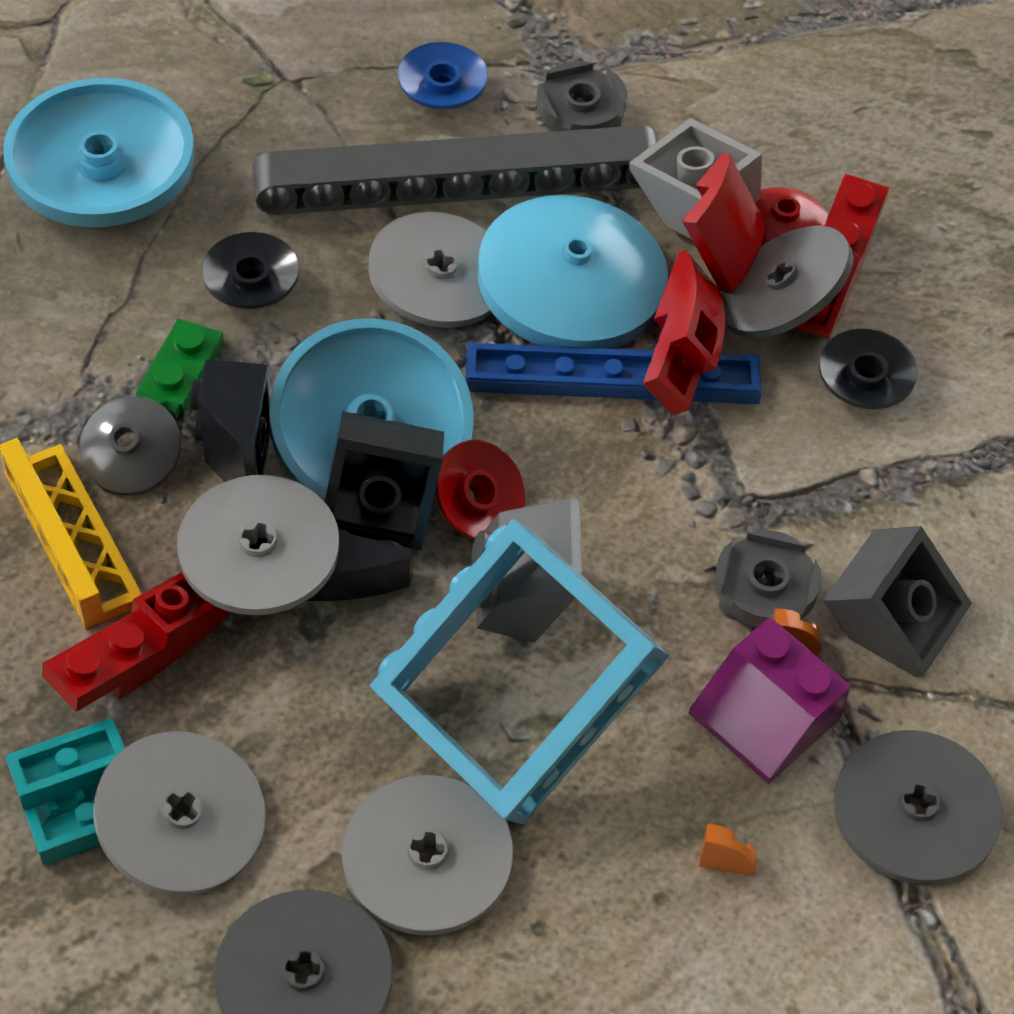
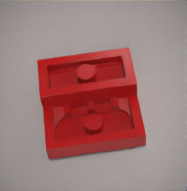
(725, 224)

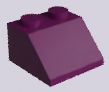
(770, 700)

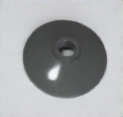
(144, 461)

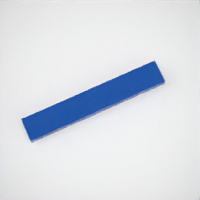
(598, 373)

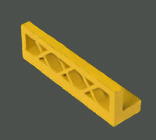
(61, 538)

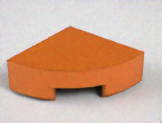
(805, 633)
(726, 854)

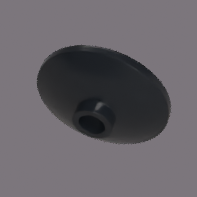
(250, 270)
(868, 368)

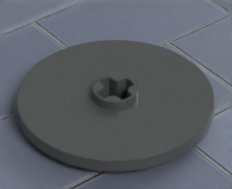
(789, 282)
(883, 827)
(296, 928)

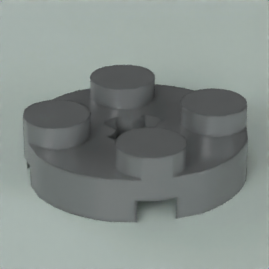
(576, 79)
(748, 559)

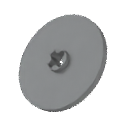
(407, 274)
(279, 575)
(198, 850)
(460, 880)

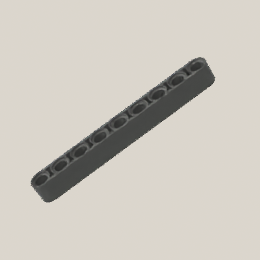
(448, 170)

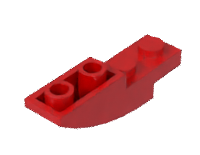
(855, 216)
(691, 334)
(135, 648)

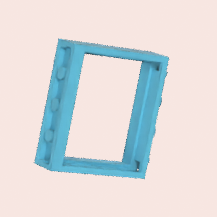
(582, 723)

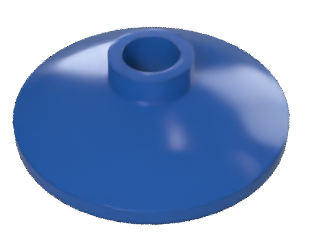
(442, 75)

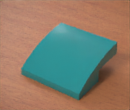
(59, 787)

